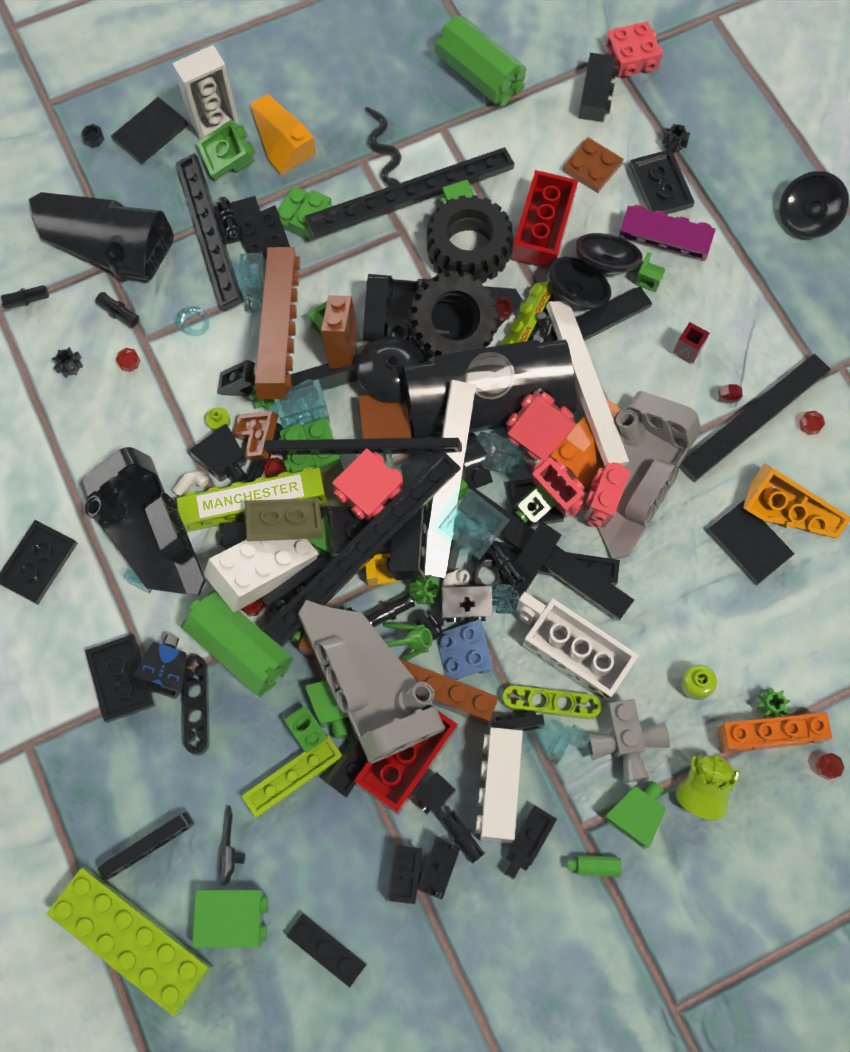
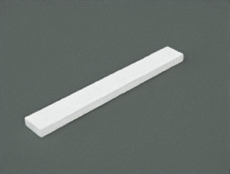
(588, 385)
(455, 425)

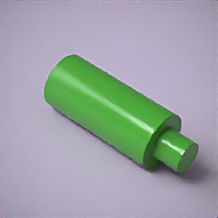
(595, 866)

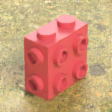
(634, 49)
(540, 425)
(368, 485)
(562, 490)
(606, 494)

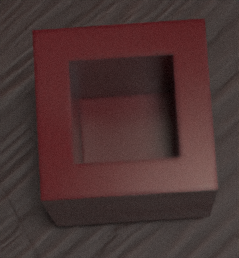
(691, 342)

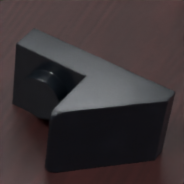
(237, 380)

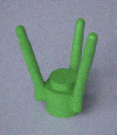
(418, 639)

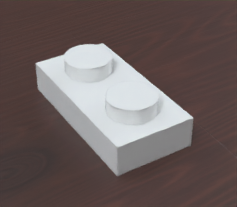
(529, 609)

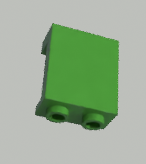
(229, 919)

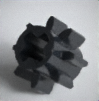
(676, 137)
(67, 362)
(432, 622)

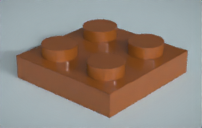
(592, 165)

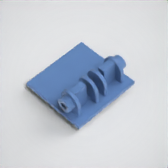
(465, 651)

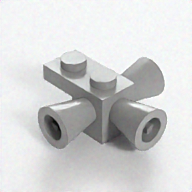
(628, 740)

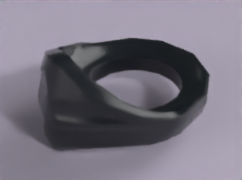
(474, 570)

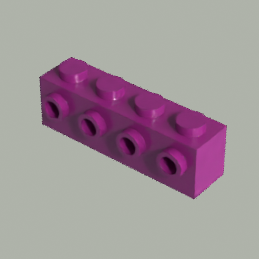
(667, 232)

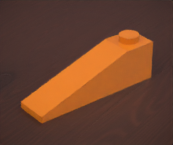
(580, 451)

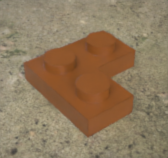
(257, 429)

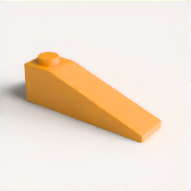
(282, 135)
(785, 502)

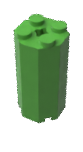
(480, 60)
(237, 643)

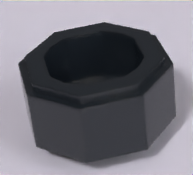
(92, 135)

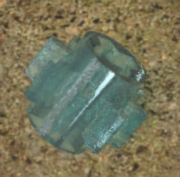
(505, 598)

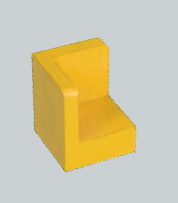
(377, 571)

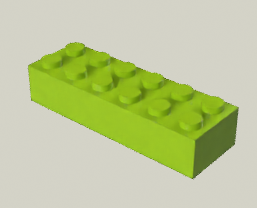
(130, 941)

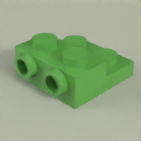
(226, 149)
(297, 205)
(313, 431)

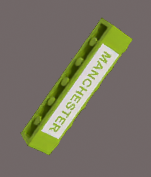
(227, 503)

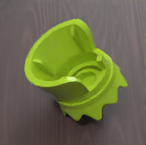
(707, 787)

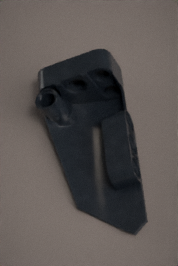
(105, 232)
(390, 300)
(143, 522)

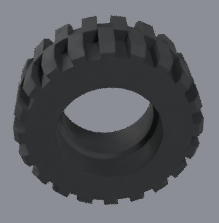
(470, 215)
(462, 287)

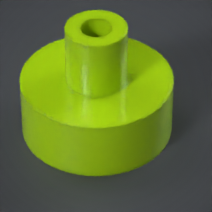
(217, 418)

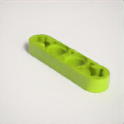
(551, 702)

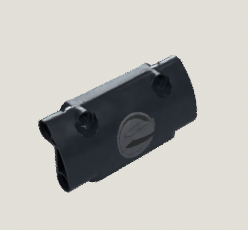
(501, 378)

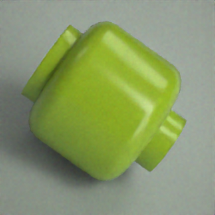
(698, 682)

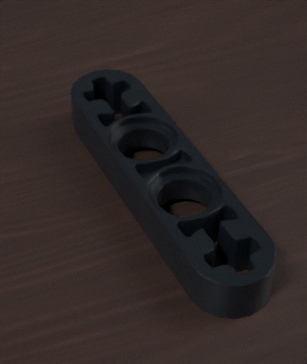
(200, 704)
(145, 846)

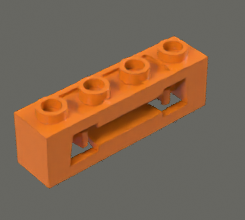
(774, 732)

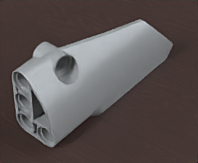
(656, 441)
(370, 682)

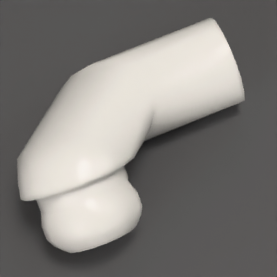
(190, 479)
(456, 578)

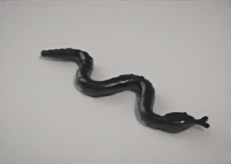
(383, 148)

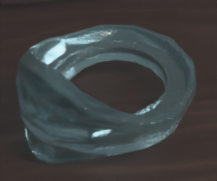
(183, 325)

